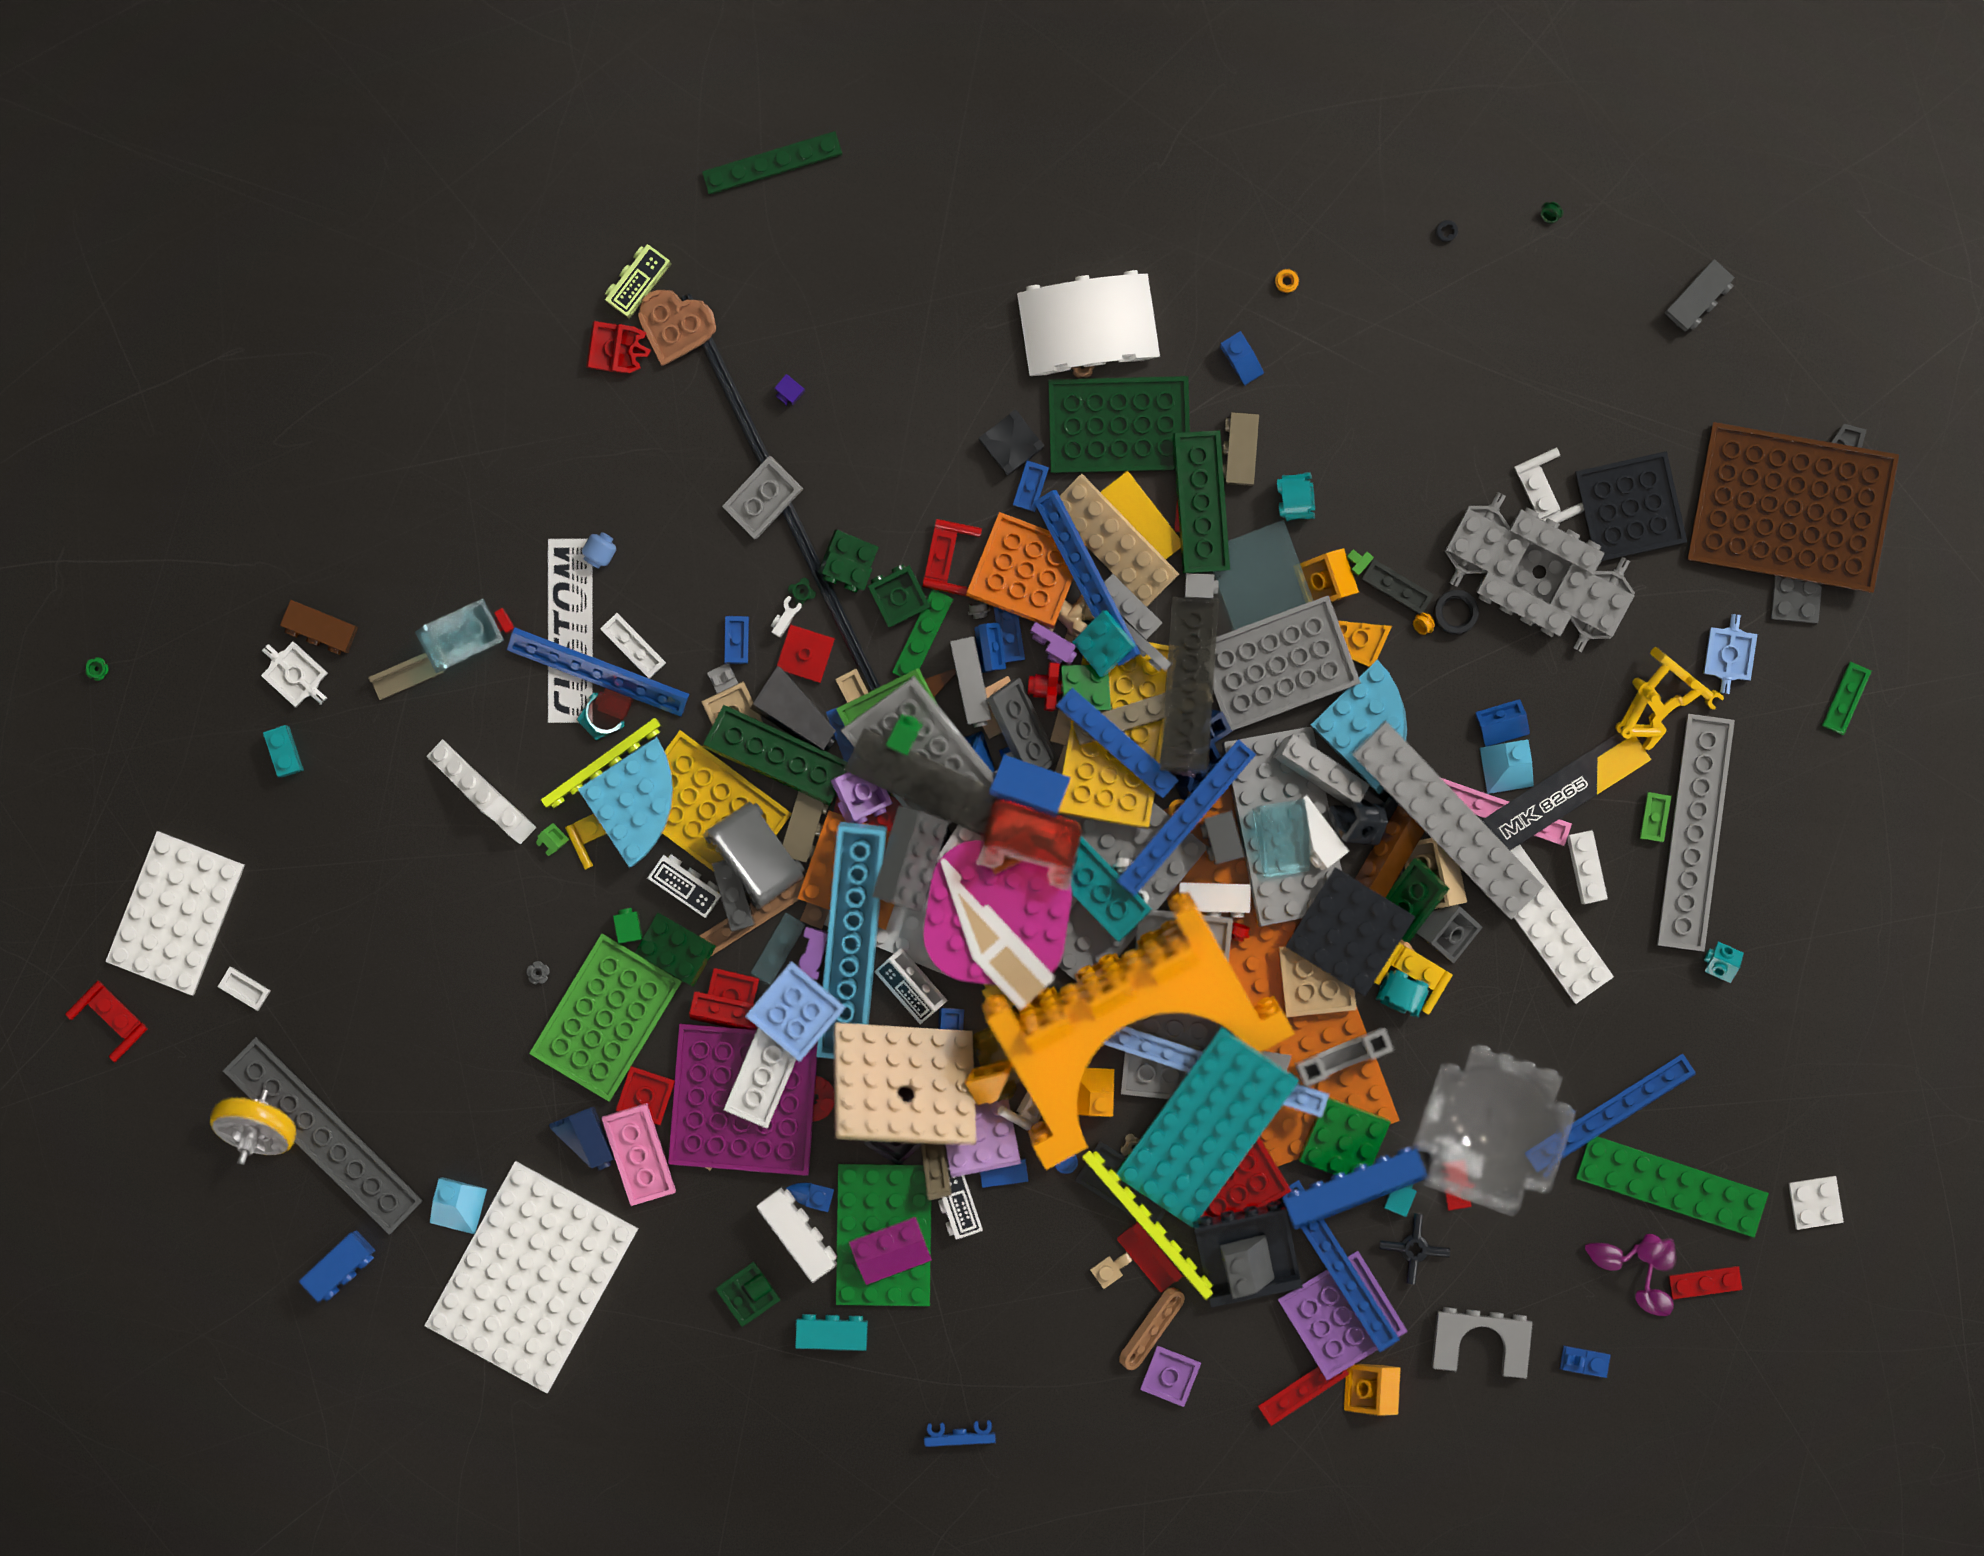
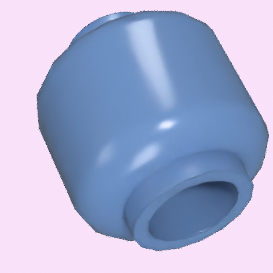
(599, 550)

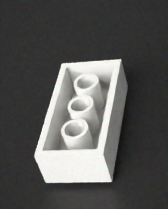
(797, 1234)

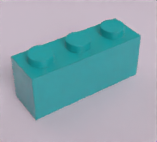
(831, 1332)

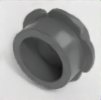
(537, 966)

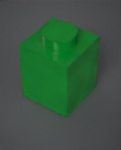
(904, 734)
(627, 926)

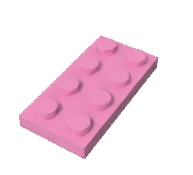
(638, 1154)

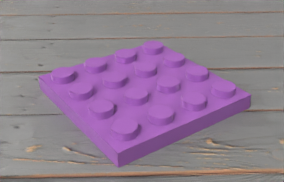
(1330, 1324)

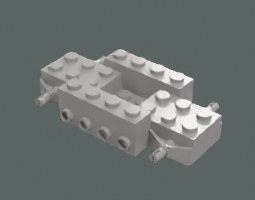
(1571, 583)

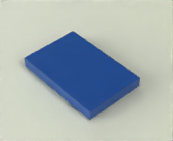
(1030, 785)

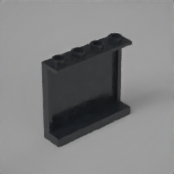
(1242, 1225)

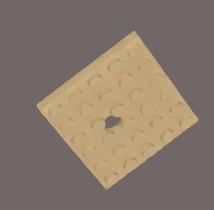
(879, 1060)

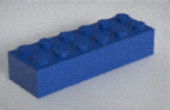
(1356, 1188)

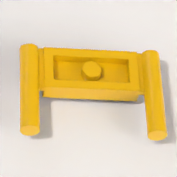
(582, 833)
(1420, 969)

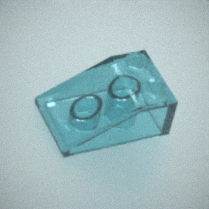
(1283, 837)

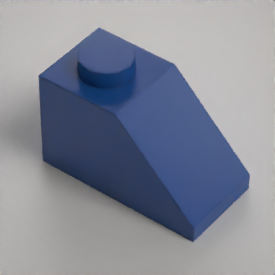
(1242, 358)

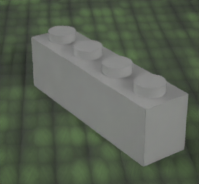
(1321, 770)

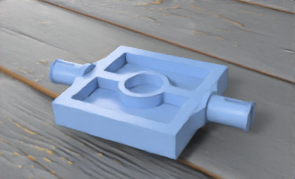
(1730, 654)

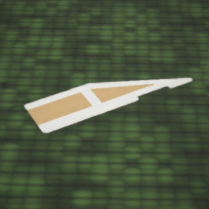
(996, 946)

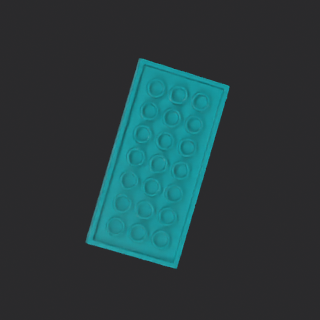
(1207, 1127)

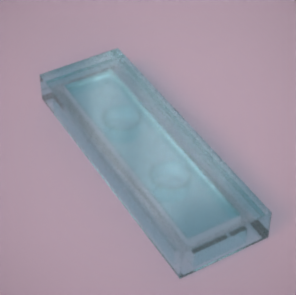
(778, 948)

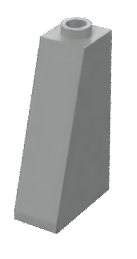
(971, 681)

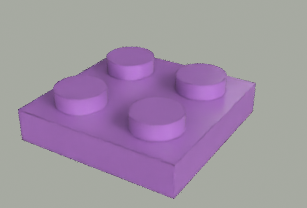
(1170, 1376)

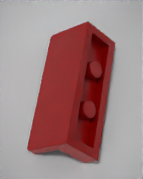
(721, 1011)
(1149, 1257)

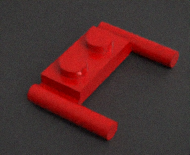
(942, 553)
(113, 1013)

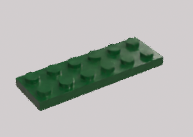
(1201, 501)
(775, 754)

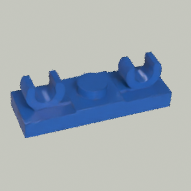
(960, 1436)

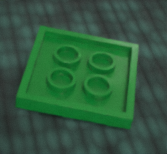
(1343, 1138)

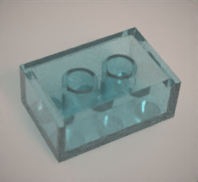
(459, 636)

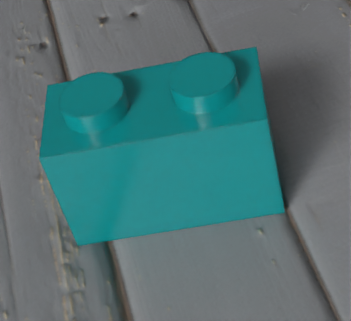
(283, 751)

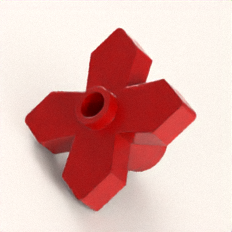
(1046, 686)

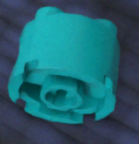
(1297, 496)
(1402, 994)

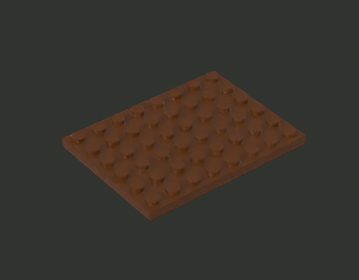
(1793, 507)

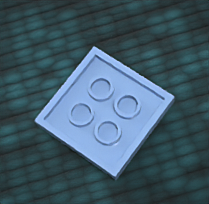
(795, 1011)

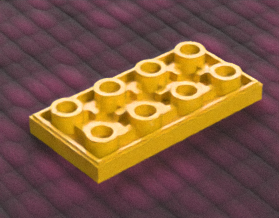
(1142, 514)

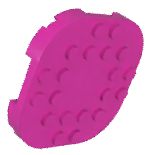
(1018, 896)

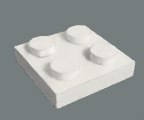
(1815, 1202)

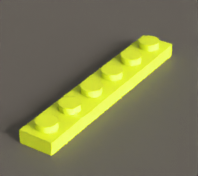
(610, 758)

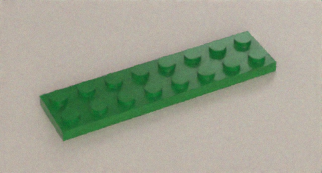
(1672, 1185)

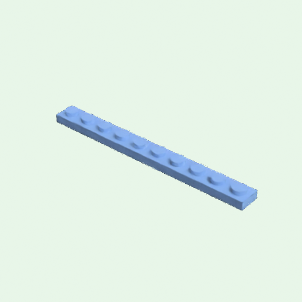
(1184, 1058)

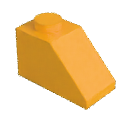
(988, 1081)

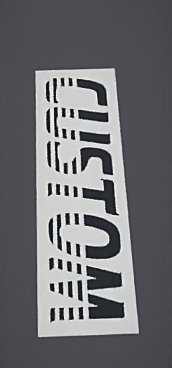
(569, 625)

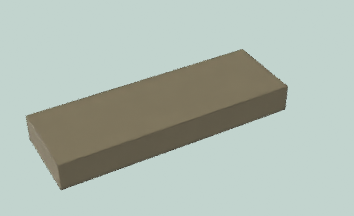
(936, 1170)

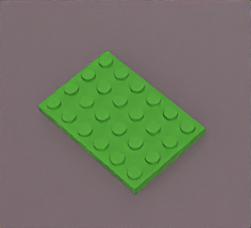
(605, 1017)

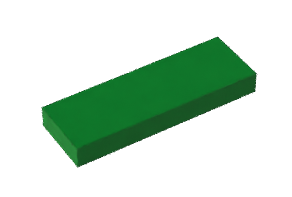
(1846, 698)

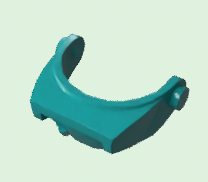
(595, 732)

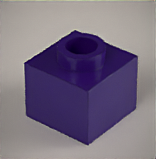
(788, 390)

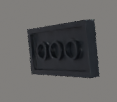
(1113, 1159)

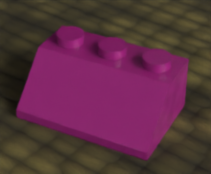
(890, 1250)

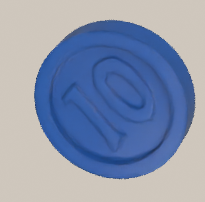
(1067, 1165)

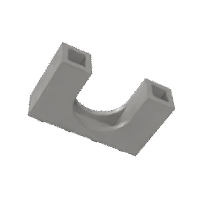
(1343, 1055)
(1513, 1331)

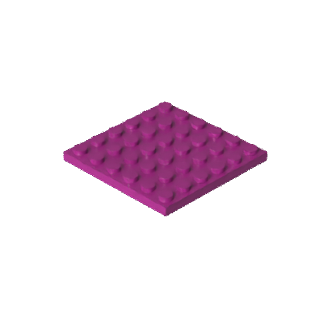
(714, 1138)

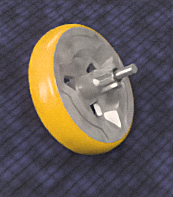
(253, 1126)

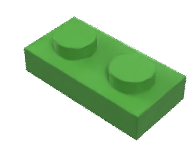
(1655, 817)

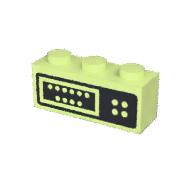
(637, 280)

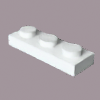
(633, 645)

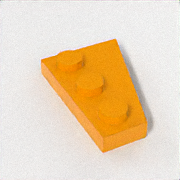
(1364, 640)

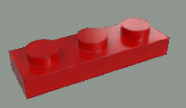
(1705, 1282)

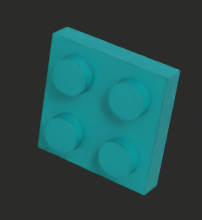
(1103, 643)

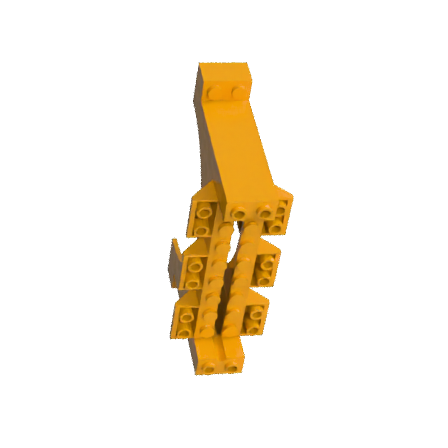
(1170, 972)

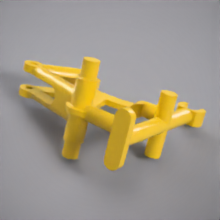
(1647, 694)

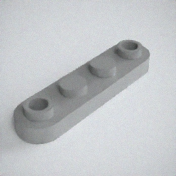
(1157, 659)

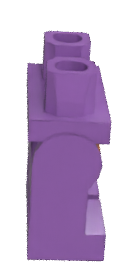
(815, 951)

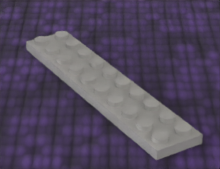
(1447, 820)
(1695, 832)

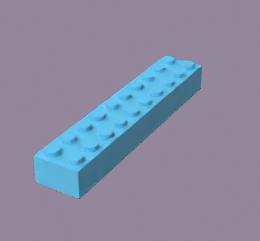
(853, 925)

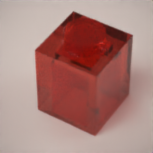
(613, 703)

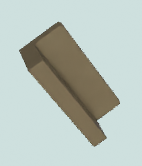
(403, 676)

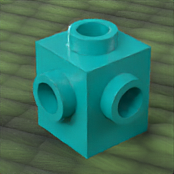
(1723, 961)

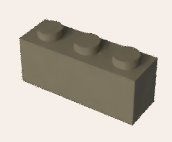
(1240, 448)
(804, 827)

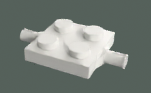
(294, 674)

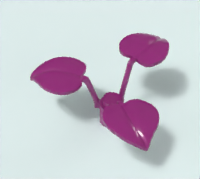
(1651, 1250)

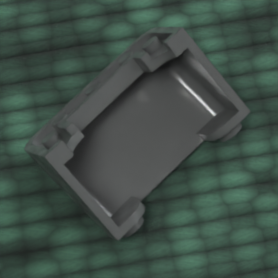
(754, 854)

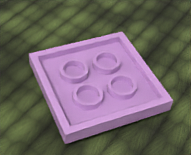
(994, 1143)

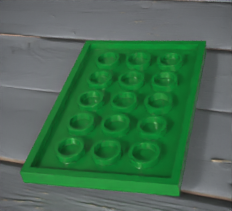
(871, 1200)

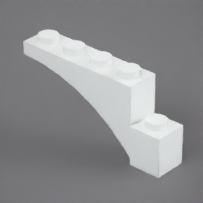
(481, 792)

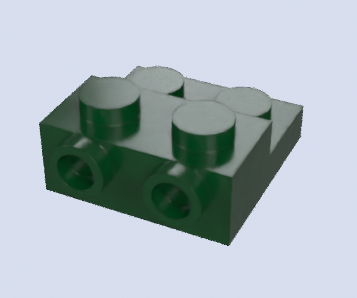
(848, 561)
(898, 595)

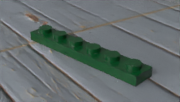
(772, 162)

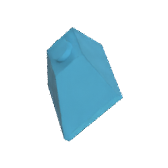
(1507, 766)
(457, 1205)

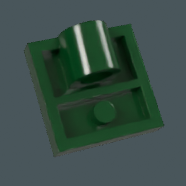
(748, 1294)

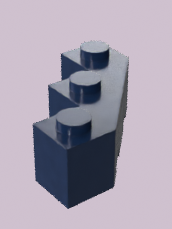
(1219, 729)

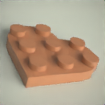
(675, 325)

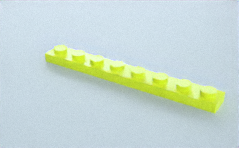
(1156, 1231)

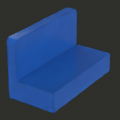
(990, 647)
(1503, 722)
(1005, 1175)

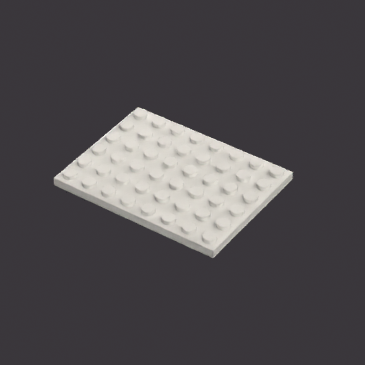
(531, 1277)

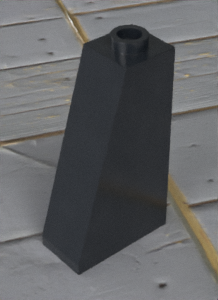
(792, 711)

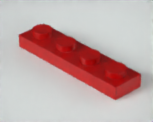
(1297, 1394)

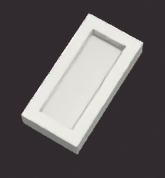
(244, 988)

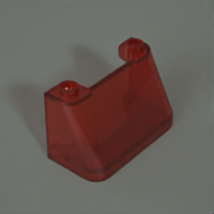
(1032, 838)

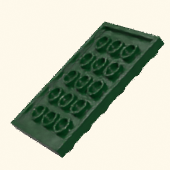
(1116, 423)

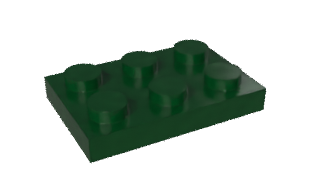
(1418, 893)
(675, 949)

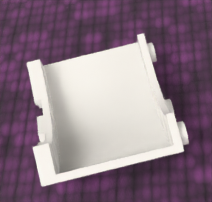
(1088, 323)

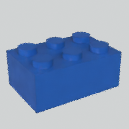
(338, 1267)

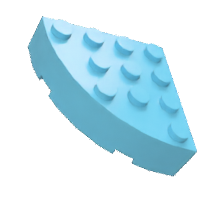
(1359, 714)
(633, 800)

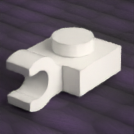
(782, 622)

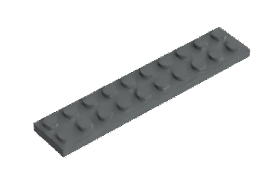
(325, 1137)

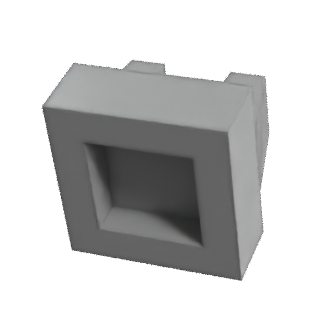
(722, 678)

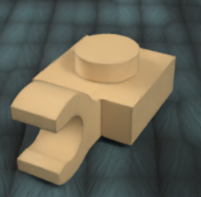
(1108, 1270)

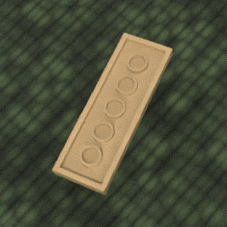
(1117, 541)

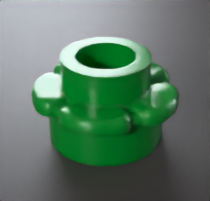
(90, 668)

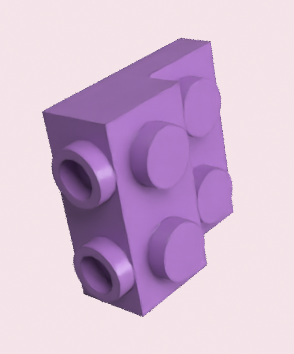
(1058, 649)
(859, 798)

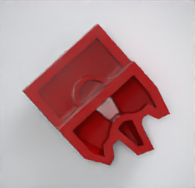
(615, 347)

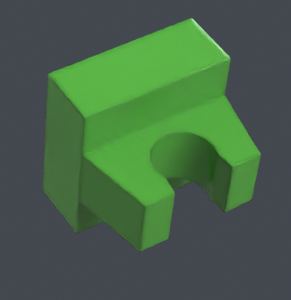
(1359, 561)
(552, 838)

